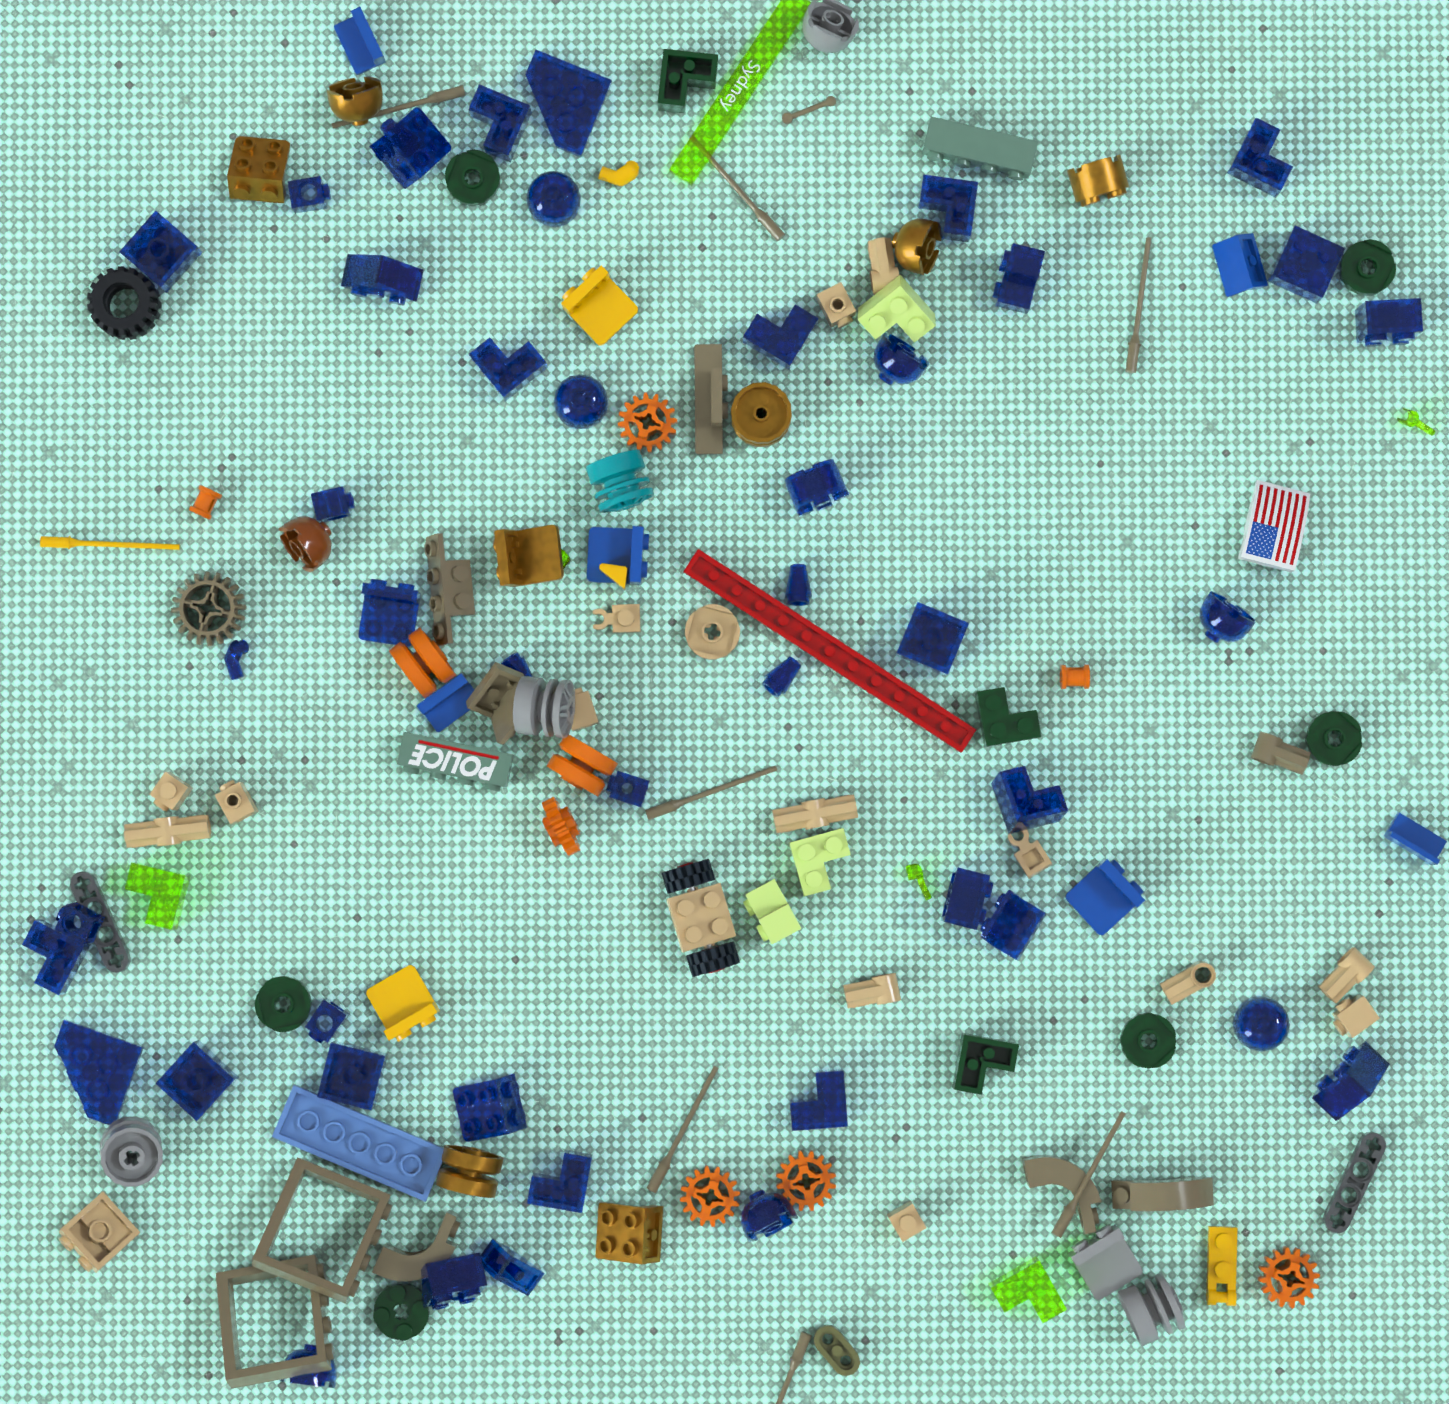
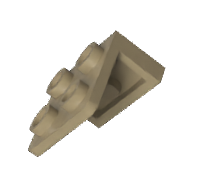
(495, 699)

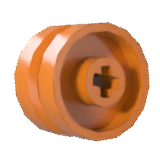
(425, 660)
(582, 765)

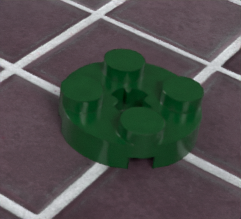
(466, 163)
(1382, 261)
(1318, 738)
(270, 995)
(1146, 1056)
(385, 1315)

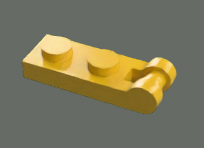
(1221, 1264)

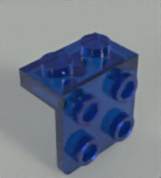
(411, 147)
(388, 612)
(1012, 924)
(489, 1108)

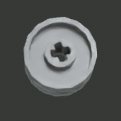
(146, 1148)

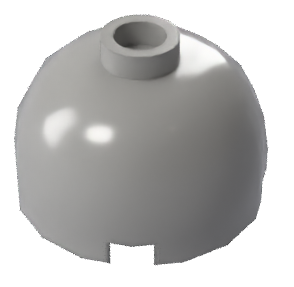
(829, 26)

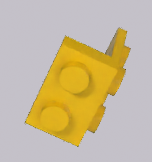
(599, 306)
(402, 1003)

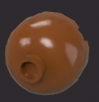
(307, 540)

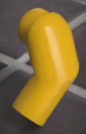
(621, 176)

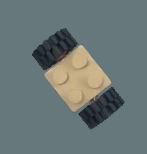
(701, 917)

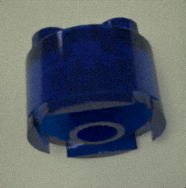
(816, 487)

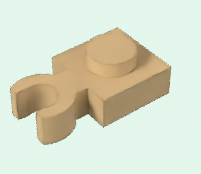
(623, 618)
(1031, 856)

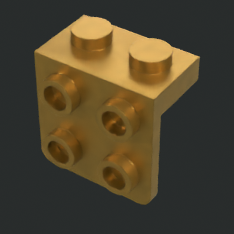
(258, 169)
(528, 555)

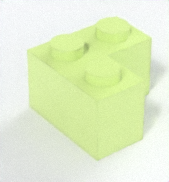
(898, 305)
(810, 856)
(772, 912)

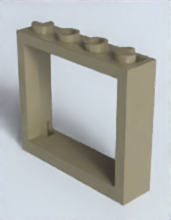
(371, 1237)
(286, 1369)

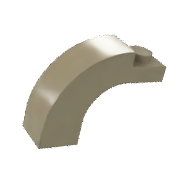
(1055, 1170)
(1162, 1194)
(407, 1266)

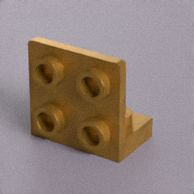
(629, 1233)

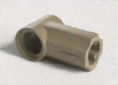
(1273, 751)

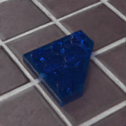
(567, 99)
(98, 1068)

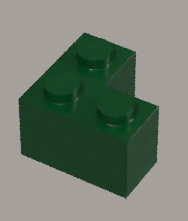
(681, 71)
(998, 725)
(976, 1055)

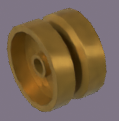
(762, 431)
(470, 1166)

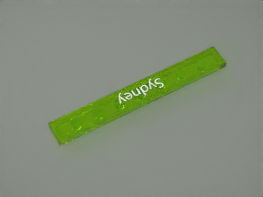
(738, 90)

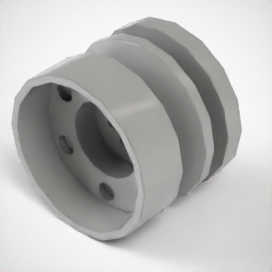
(544, 707)
(1152, 1309)

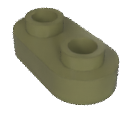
(836, 1349)

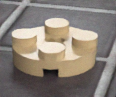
(704, 618)

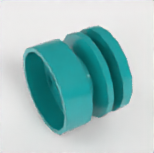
(620, 483)

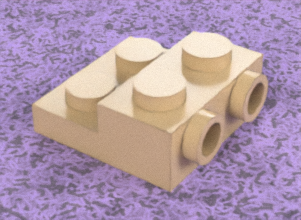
(98, 1233)

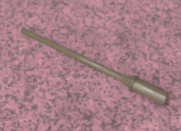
(436, 97)
(762, 216)
(1134, 344)
(673, 805)
(664, 1164)
(1070, 1208)
(796, 1360)

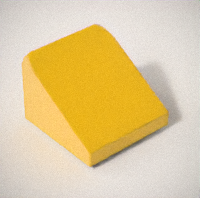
(615, 573)

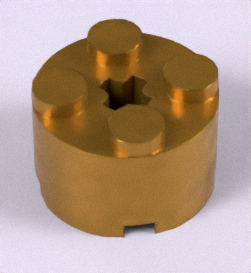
(1098, 179)

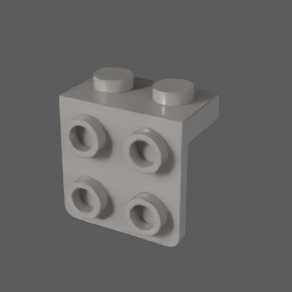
(1105, 1261)

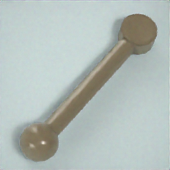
(787, 118)

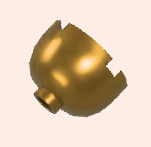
(356, 100)
(916, 245)

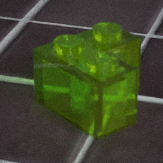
(166, 892)
(1030, 1283)

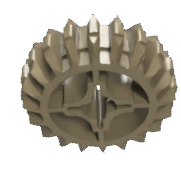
(211, 596)

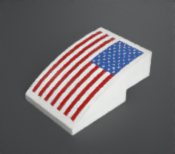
(1274, 526)

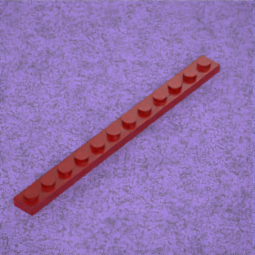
(829, 651)

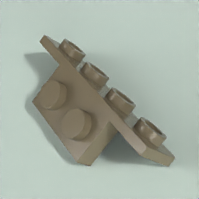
(708, 399)
(450, 589)

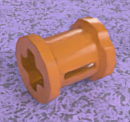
(205, 502)
(1074, 676)

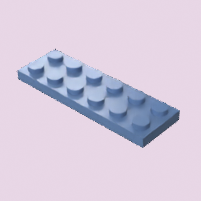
(359, 1143)

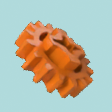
(651, 411)
(561, 826)
(819, 1178)
(697, 1191)
(1286, 1288)

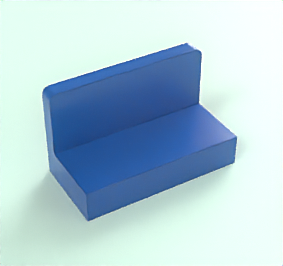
(359, 42)
(1239, 264)
(447, 703)
(1415, 839)

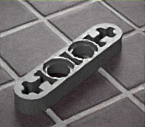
(108, 922)
(1350, 1180)

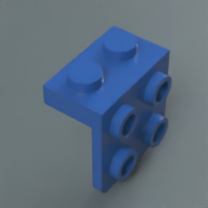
(619, 548)
(1104, 896)

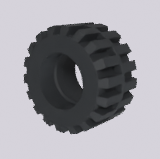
(111, 284)

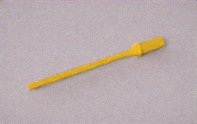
(68, 542)

